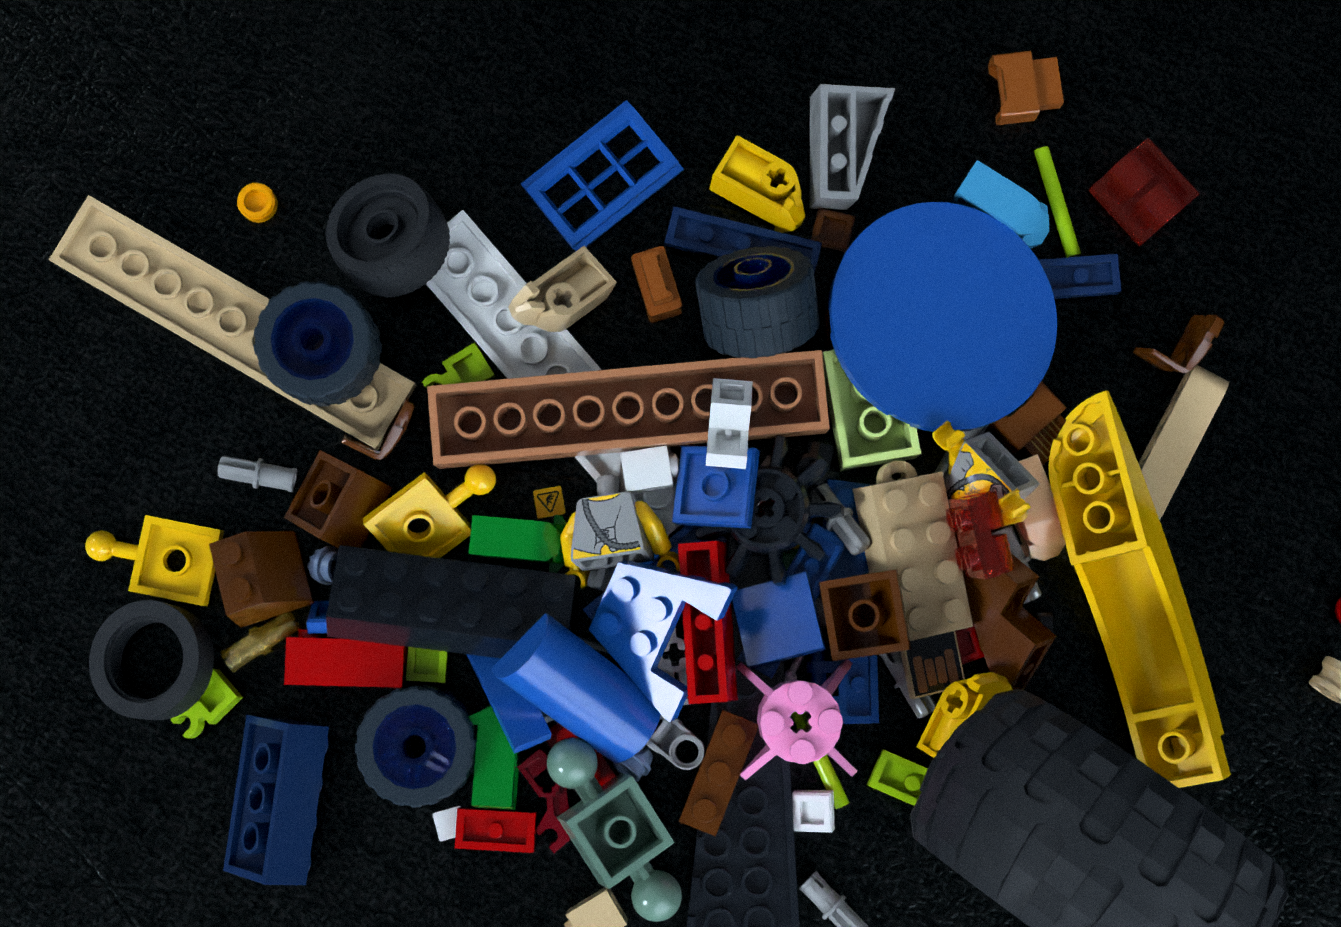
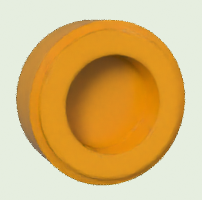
(257, 202)

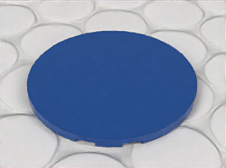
(942, 316)

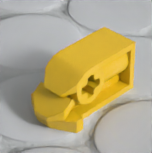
(747, 180)
(958, 704)

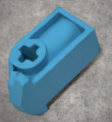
(1006, 202)

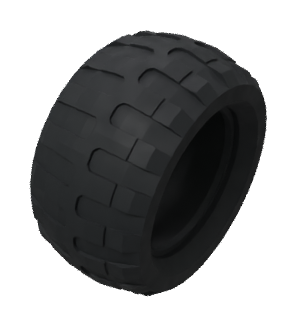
(1083, 830)

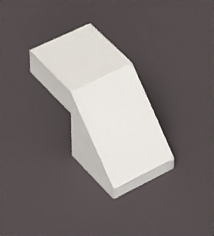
(729, 423)

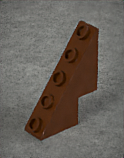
(1006, 631)

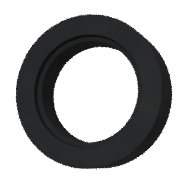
(108, 650)

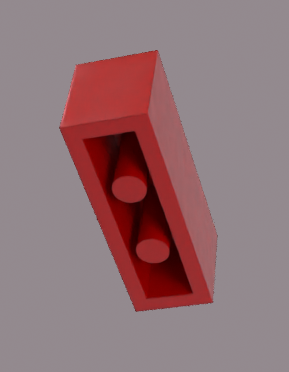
(343, 662)

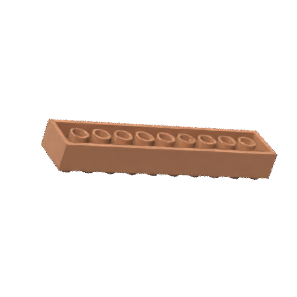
(619, 409)

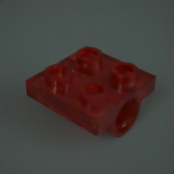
(1143, 191)
(979, 551)

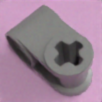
(667, 738)

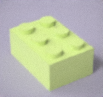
(859, 429)

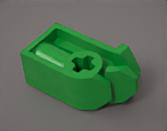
(518, 540)
(495, 765)

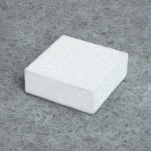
(813, 810)

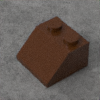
(336, 501)
(260, 575)
(865, 615)

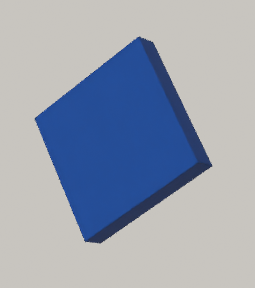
(712, 493)
(778, 621)

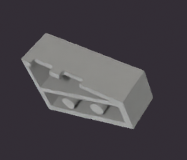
(842, 140)

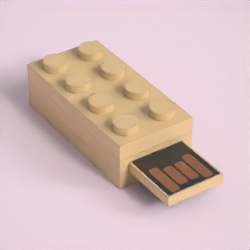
(913, 535)

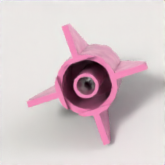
(822, 720)

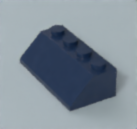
(276, 800)

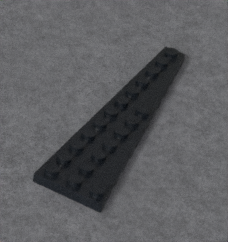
(750, 865)

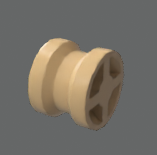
(1329, 679)

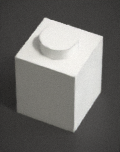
(649, 469)

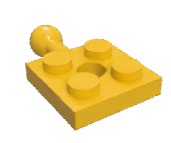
(426, 501)
(150, 569)

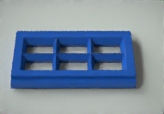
(579, 151)

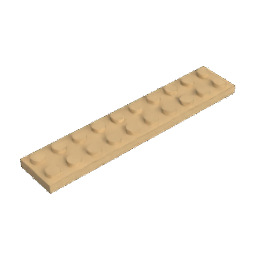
(204, 308)

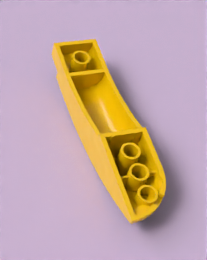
(1135, 596)

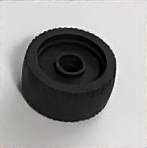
(388, 235)

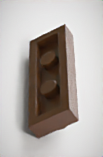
(718, 773)

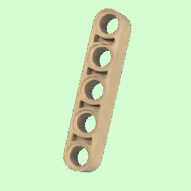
(1180, 433)

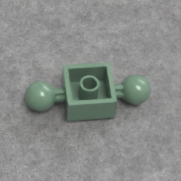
(615, 829)

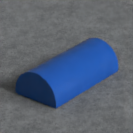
(579, 689)

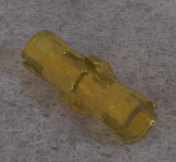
(260, 641)

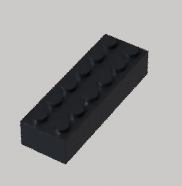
(441, 601)

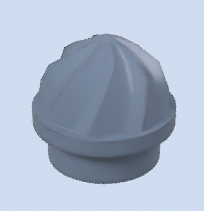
(323, 565)
(637, 765)

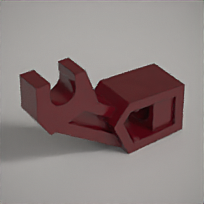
(556, 797)

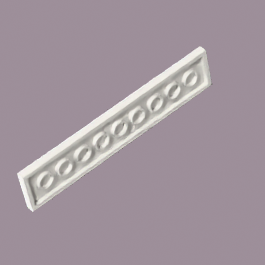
(477, 290)

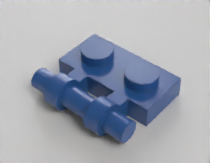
(856, 691)

